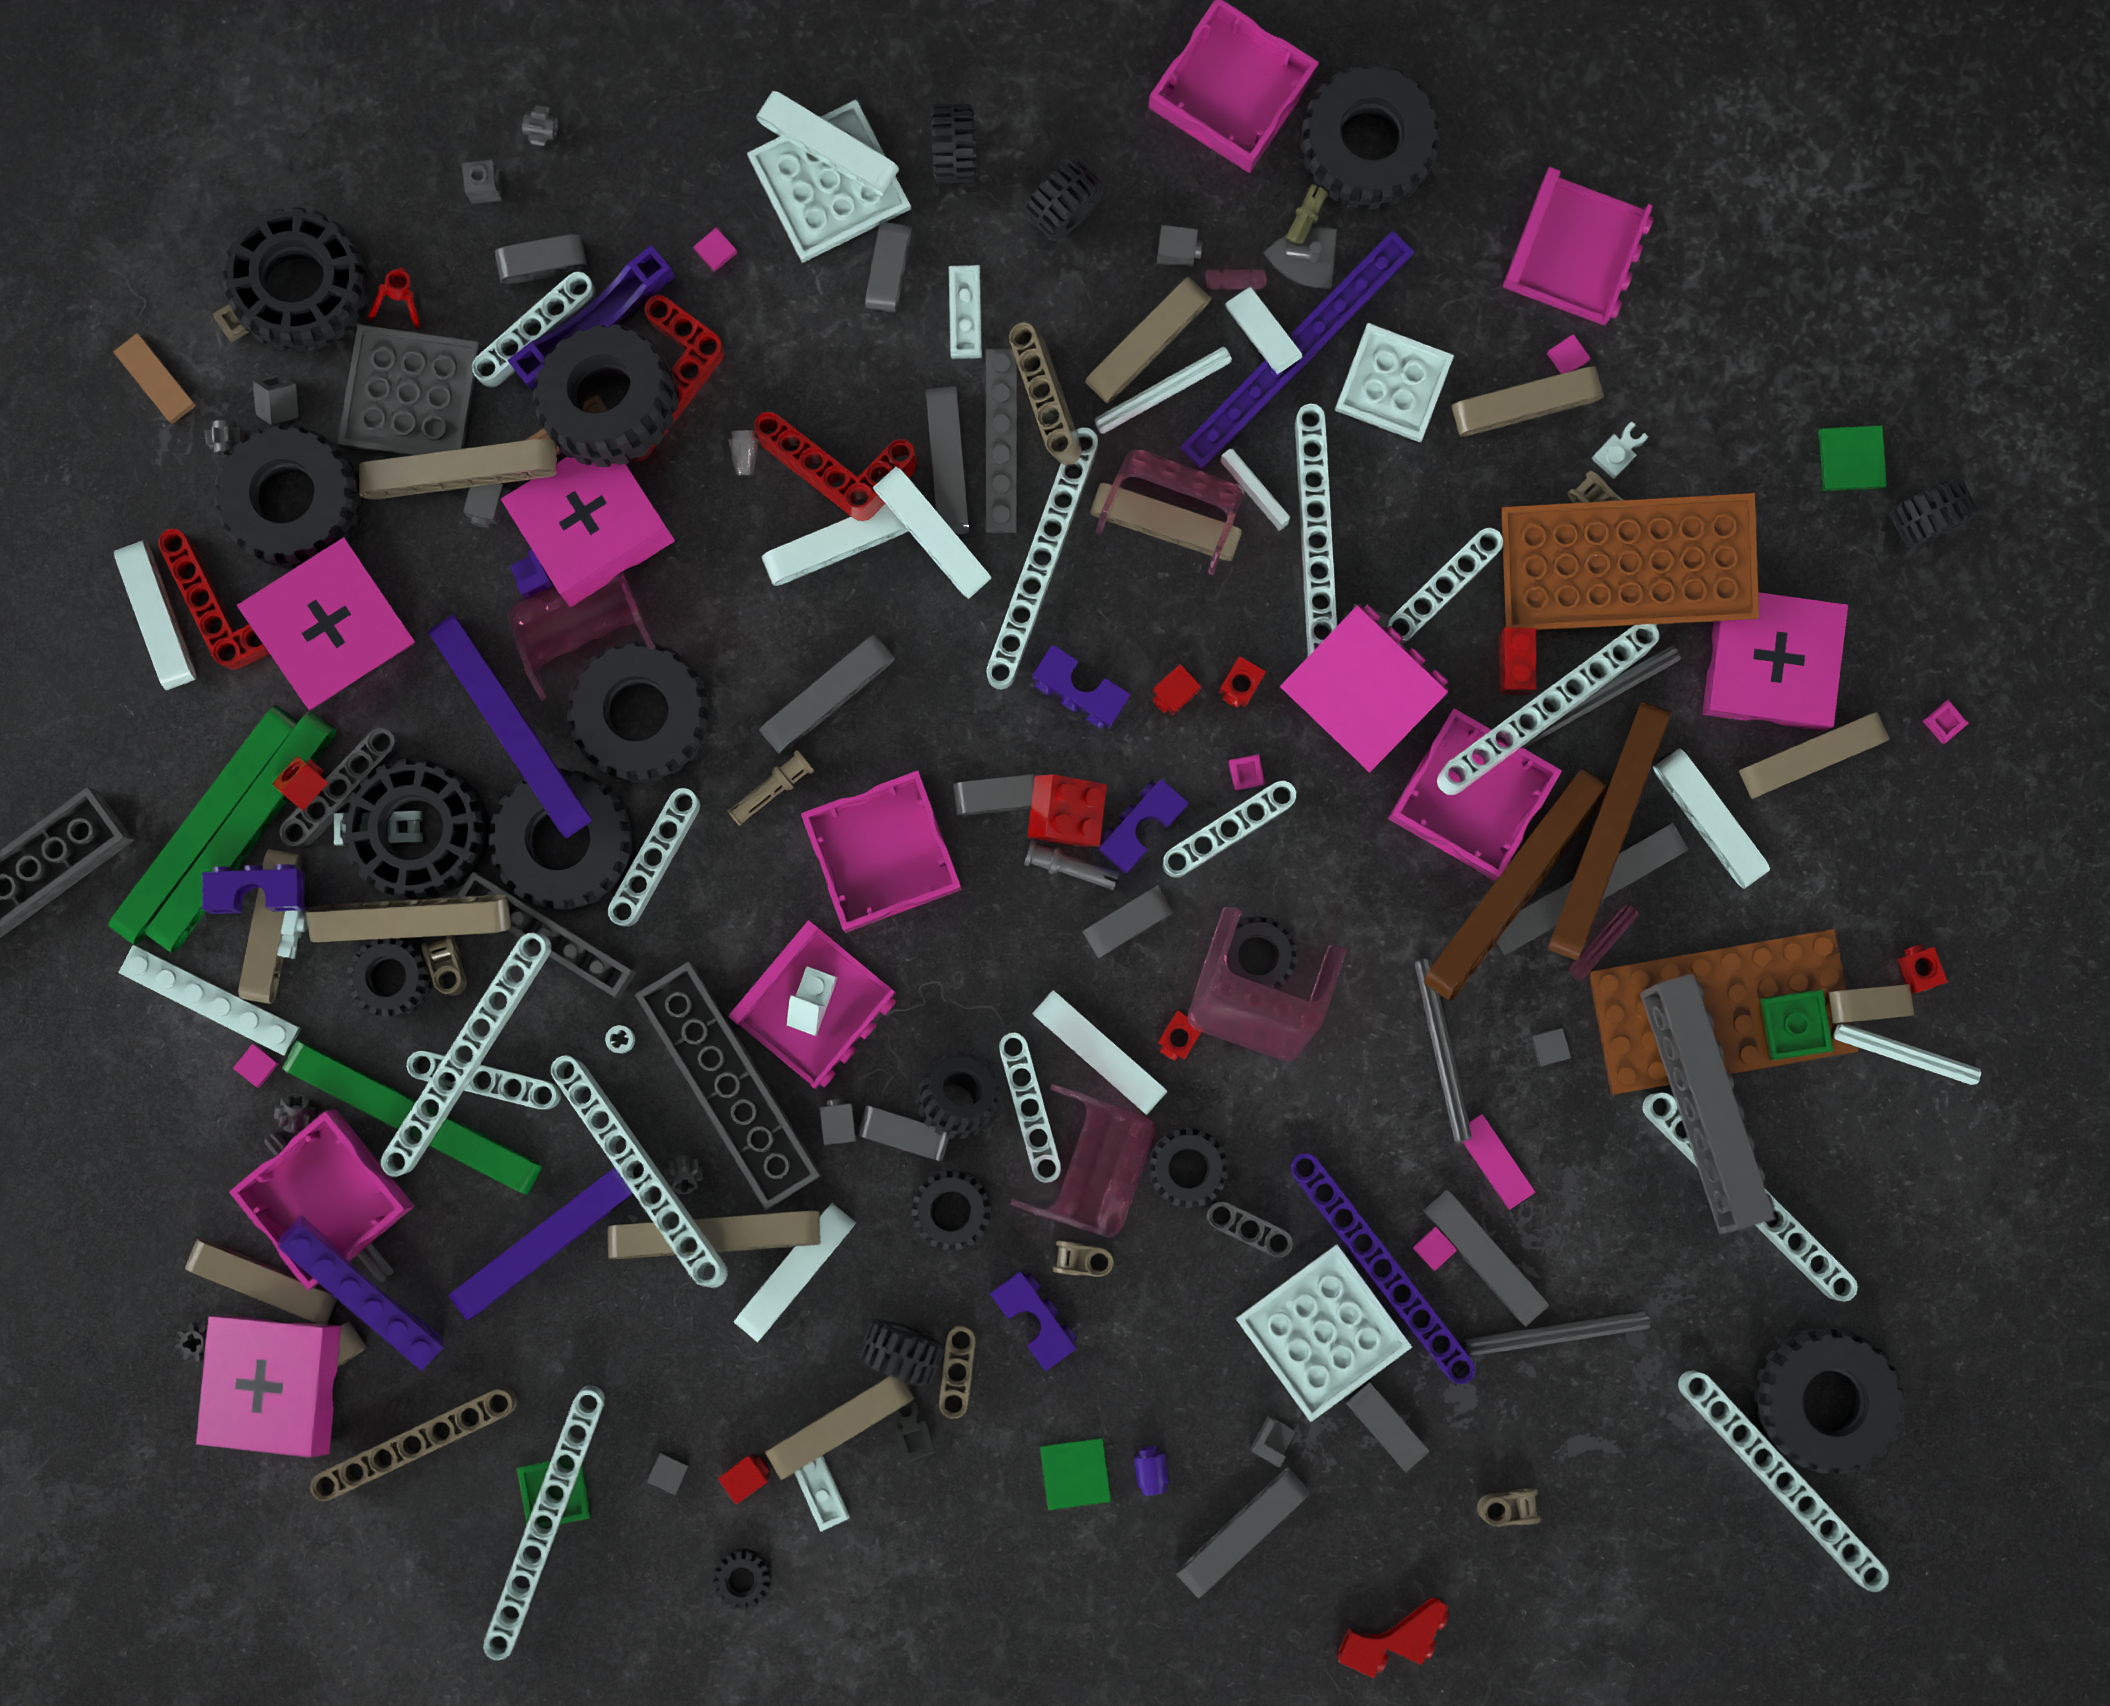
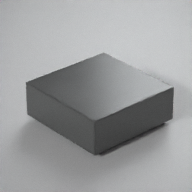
(1551, 1047)
(668, 1473)

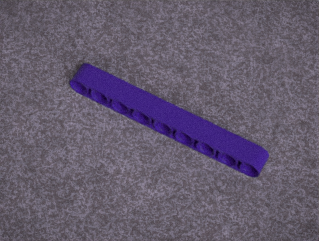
(510, 726)
(1395, 1275)

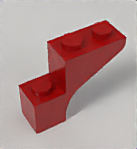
(1408, 1638)

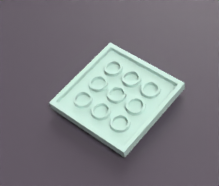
(817, 201)
(1323, 1332)

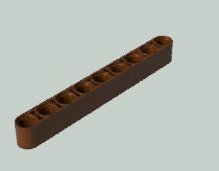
(1609, 831)
(1516, 884)

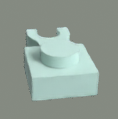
(1617, 452)
(292, 927)

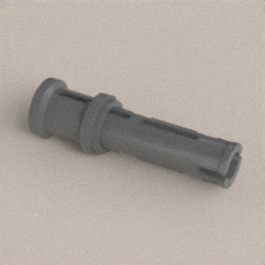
(1055, 861)

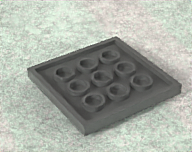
(407, 392)

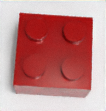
(1067, 810)

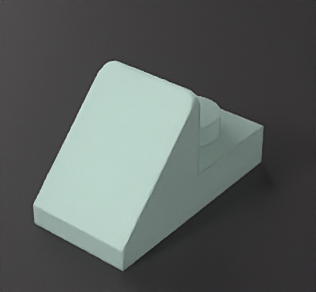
(811, 1001)

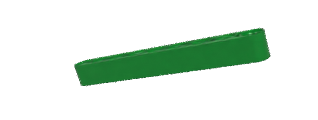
(201, 826)
(238, 832)
(393, 1108)

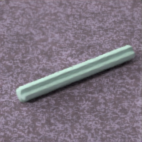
(1163, 390)
(1907, 1054)

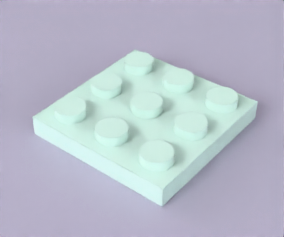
(1394, 382)

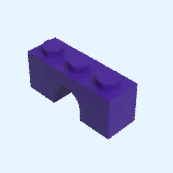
(1100, 705)
(1158, 803)
(225, 889)
(1020, 1295)

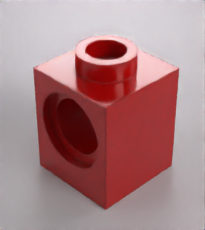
(1246, 670)
(1175, 690)
(301, 782)
(1934, 973)
(1179, 1021)
(745, 1477)

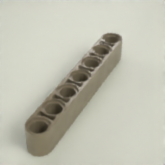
(458, 469)
(408, 918)
(723, 1234)
(399, 1446)

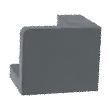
(275, 399)
(1272, 1441)

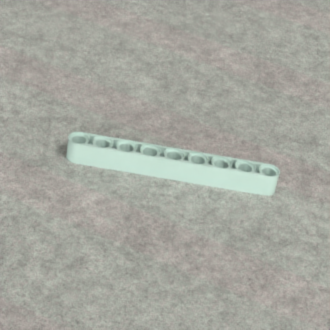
(1315, 526)
(1041, 574)
(1538, 716)
(453, 1062)
(651, 1178)
(1786, 1224)
(1793, 1491)
(538, 1536)

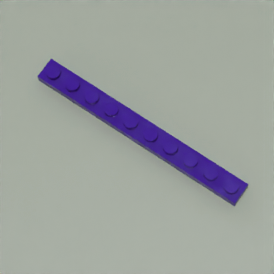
(1309, 339)

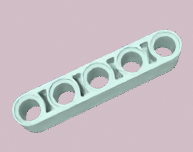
(827, 143)
(540, 315)
(932, 532)
(830, 545)
(1454, 576)
(155, 615)
(1711, 818)
(1243, 823)
(654, 841)
(1099, 1052)
(499, 1082)
(1019, 1094)
(793, 1275)

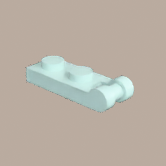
(412, 818)

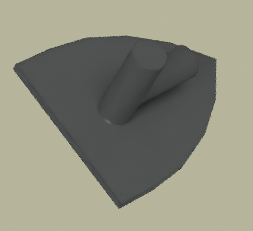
(1306, 263)

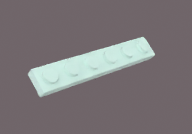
(210, 1000)

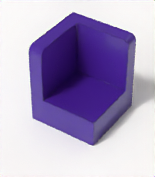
(531, 576)

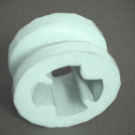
(617, 1030)

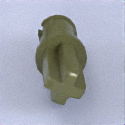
(1306, 215)

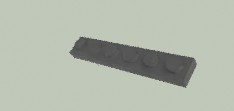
(1001, 441)

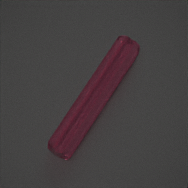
(1603, 942)

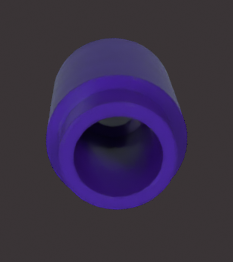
(1151, 1470)

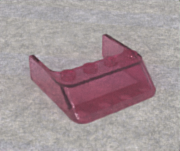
(1182, 479)
(550, 627)
(1255, 1013)
(1102, 1168)

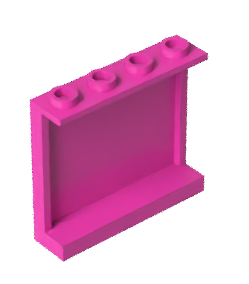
(1577, 249)
(1365, 686)
(849, 1014)

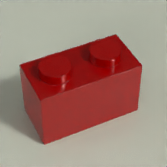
(1517, 661)

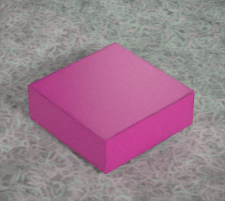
(715, 249)
(1568, 355)
(1945, 722)
(1246, 772)
(256, 1065)
(1434, 1248)

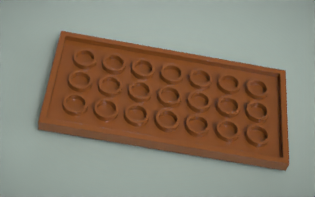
(1631, 562)
(1731, 986)

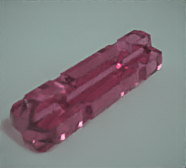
(1235, 279)

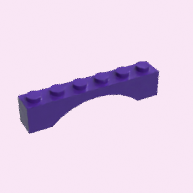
(628, 291)
(341, 1278)

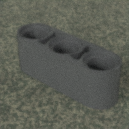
(541, 259)
(888, 267)
(994, 795)
(1128, 921)
(902, 1133)
(1263, 1235)
(1387, 1427)

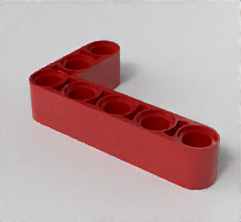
(691, 357)
(831, 470)
(213, 609)

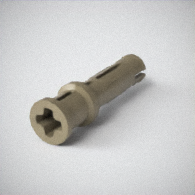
(782, 779)

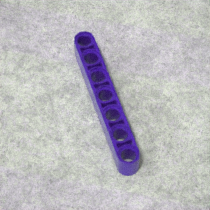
(541, 1244)

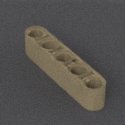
(1147, 340)
(1527, 401)
(1052, 404)
(1166, 522)
(1814, 755)
(261, 963)
(260, 1281)
(839, 1426)

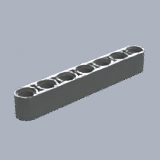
(1629, 867)

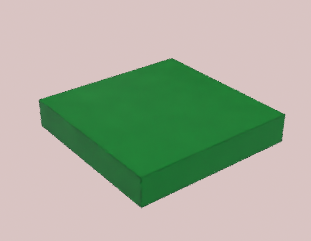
(1852, 458)
(1796, 1025)
(1075, 1473)
(531, 1480)

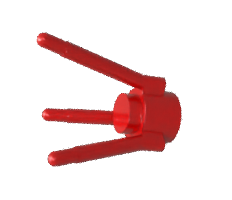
(397, 288)

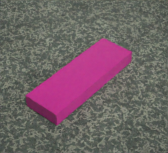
(1497, 1163)

